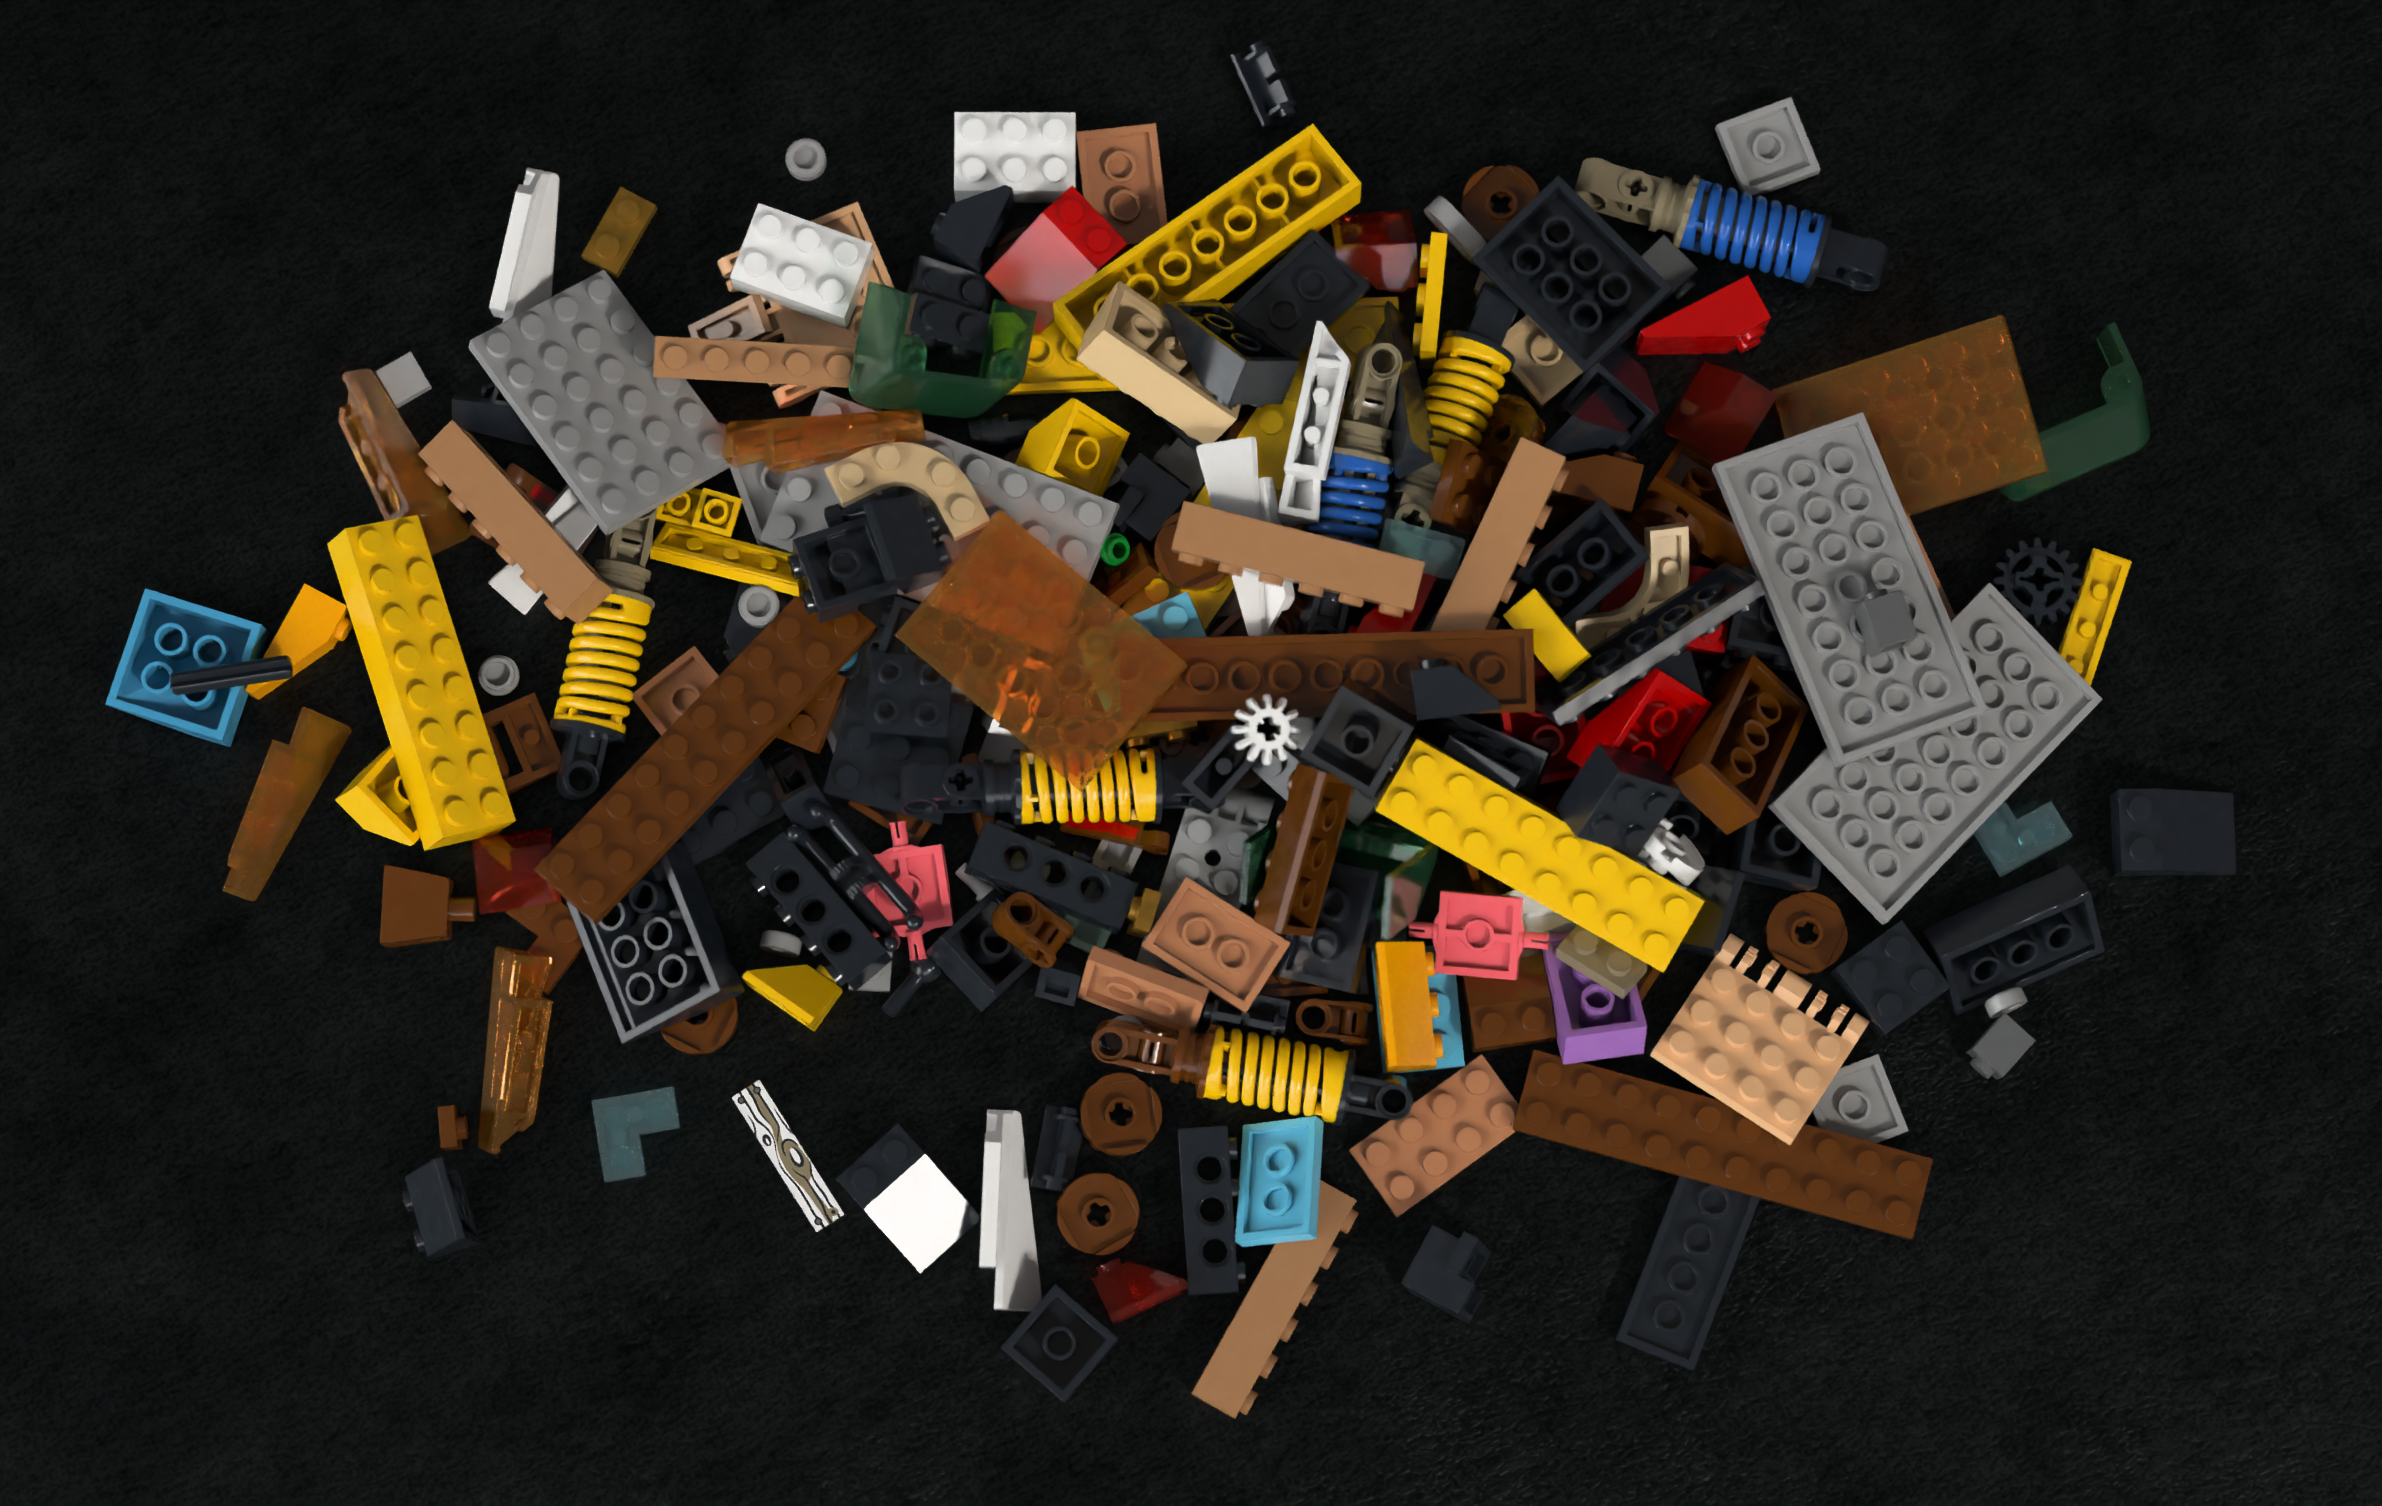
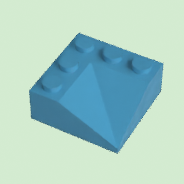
(178, 637)

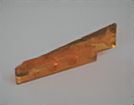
(816, 440)
(392, 463)
(281, 799)
(514, 1045)

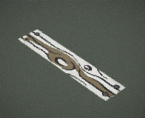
(787, 1155)

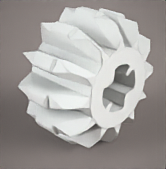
(1275, 718)

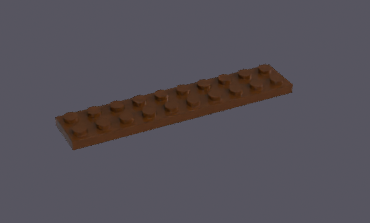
(1313, 667)
(700, 757)
(1720, 1146)

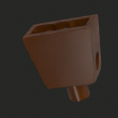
(420, 907)

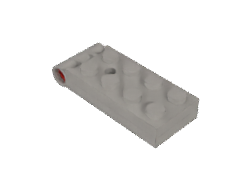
(1206, 832)

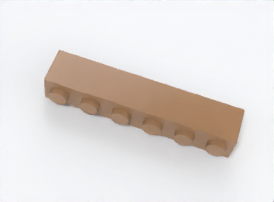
(752, 361)
(515, 523)
(1503, 539)
(1297, 557)
(1269, 1308)

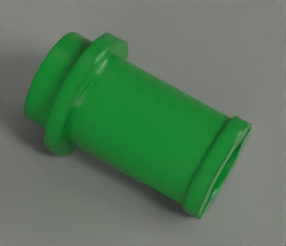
(1115, 549)

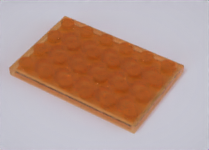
(1940, 410)
(1041, 650)

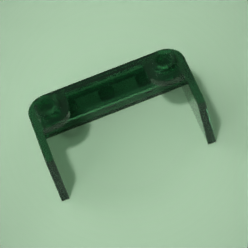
(891, 364)
(2098, 435)
(1374, 846)

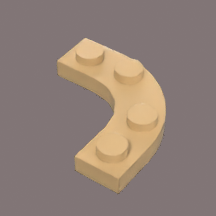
(916, 468)
(1663, 577)

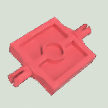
(924, 878)
(1479, 934)

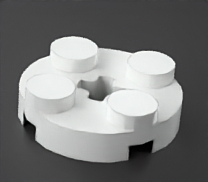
(1673, 854)

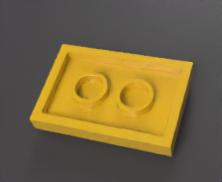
(1429, 300)

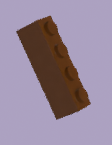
(1691, 484)
(1303, 851)

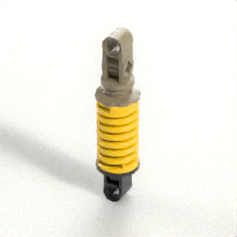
(1460, 395)
(600, 657)

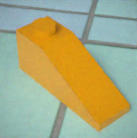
(306, 634)

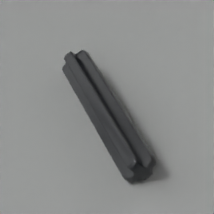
(231, 675)

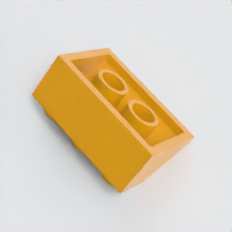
(1407, 1006)

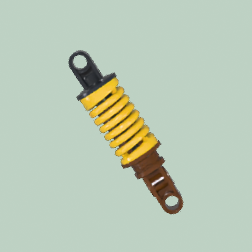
(1257, 1071)

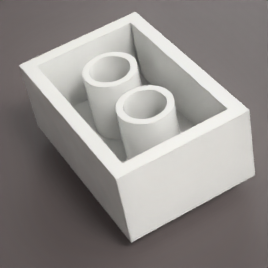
(1017, 150)
(802, 265)

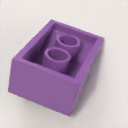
(1588, 1017)

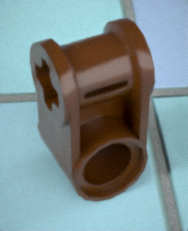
(1034, 930)
(1336, 1021)

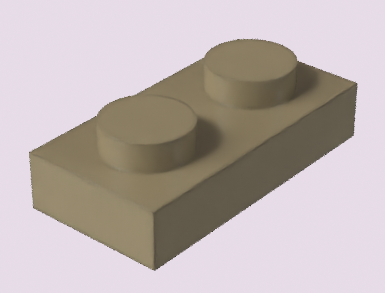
(1601, 961)

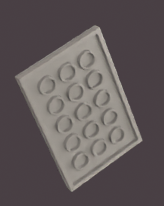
(588, 396)

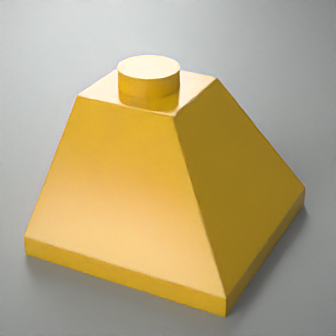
(1074, 447)
(380, 802)
(797, 990)

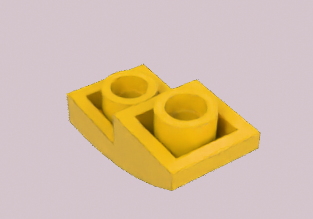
(702, 511)
(1553, 640)

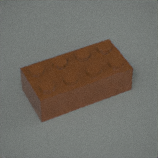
(1740, 744)

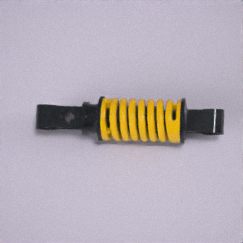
(1034, 790)

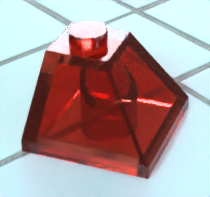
(1378, 247)
(1720, 412)
(507, 870)
(1134, 1288)

